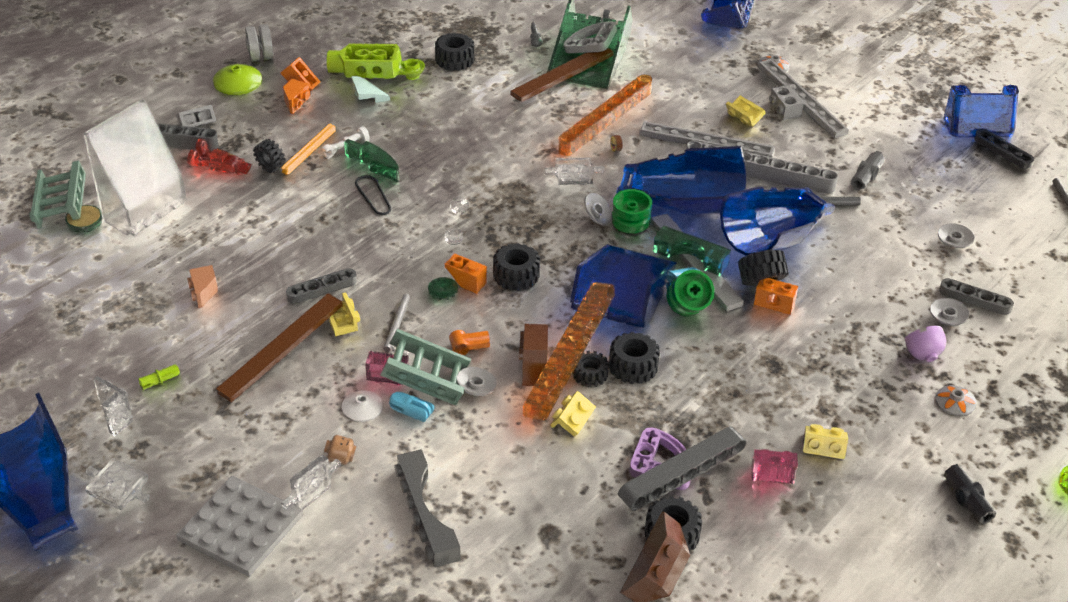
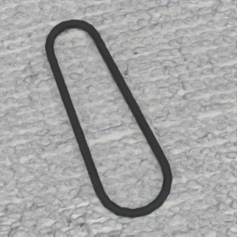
(369, 176)

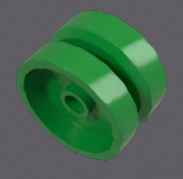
(631, 211)
(690, 293)

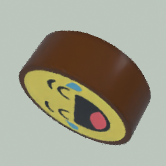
(616, 143)

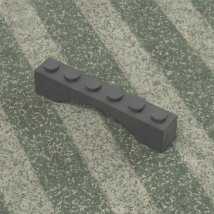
(440, 539)

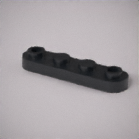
(1004, 148)

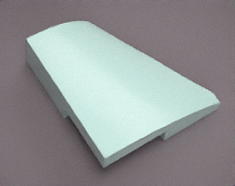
(366, 90)

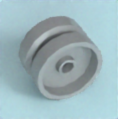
(257, 43)

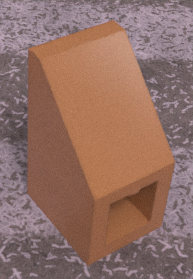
(203, 284)

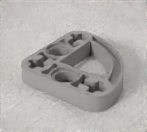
(580, 43)

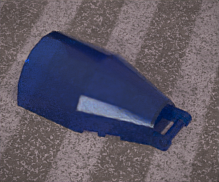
(691, 180)
(770, 218)
(36, 478)

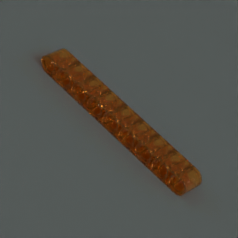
(604, 115)
(568, 351)

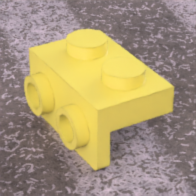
(745, 111)
(345, 319)
(573, 414)
(825, 441)

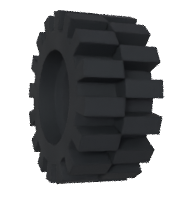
(269, 155)
(591, 376)

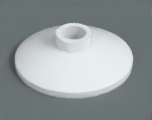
(362, 406)

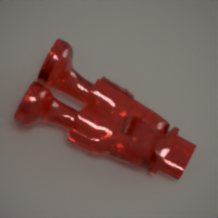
(217, 160)

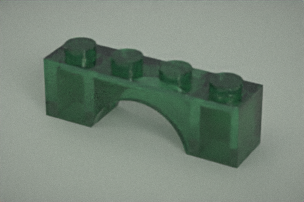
(673, 242)

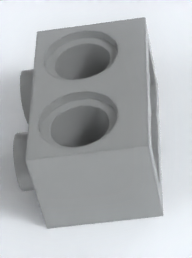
(786, 102)
(196, 117)

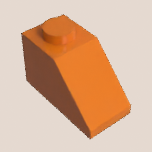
(299, 71)

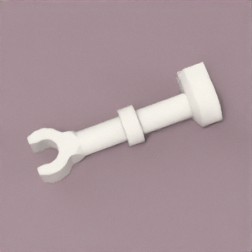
(362, 134)

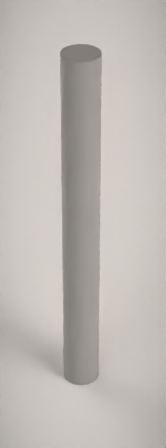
(397, 321)

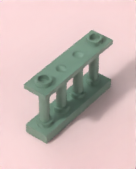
(73, 197)
(421, 380)

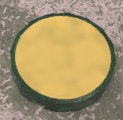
(89, 220)

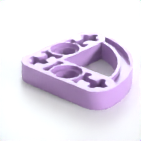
(659, 437)

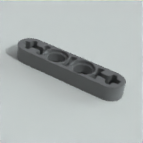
(950, 288)
(296, 295)

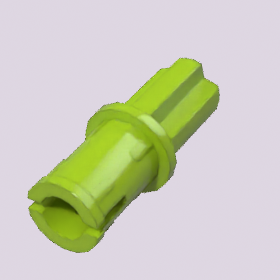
(158, 376)

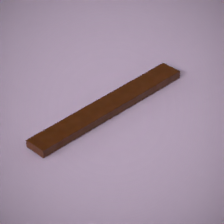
(559, 74)
(279, 348)

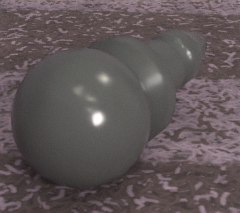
(536, 39)

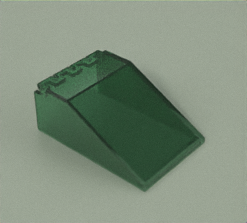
(603, 72)

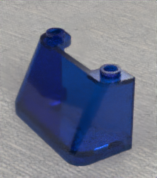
(729, 13)
(974, 111)

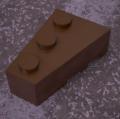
(533, 352)

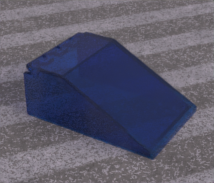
(636, 278)

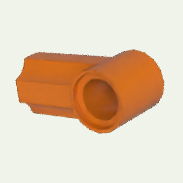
(463, 343)

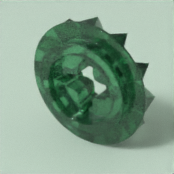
(447, 284)

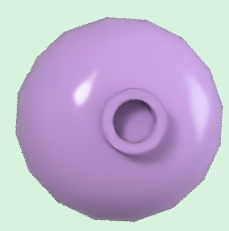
(926, 344)

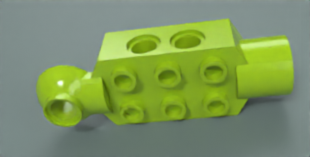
(373, 62)

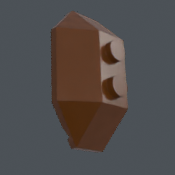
(658, 562)

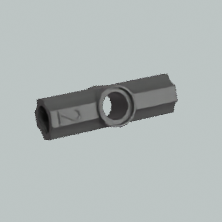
(867, 170)

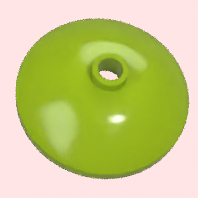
(237, 79)

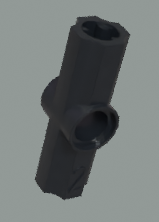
(970, 494)

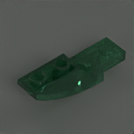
(372, 155)

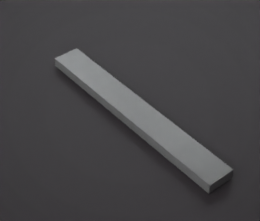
(811, 105)
(684, 136)
(723, 291)

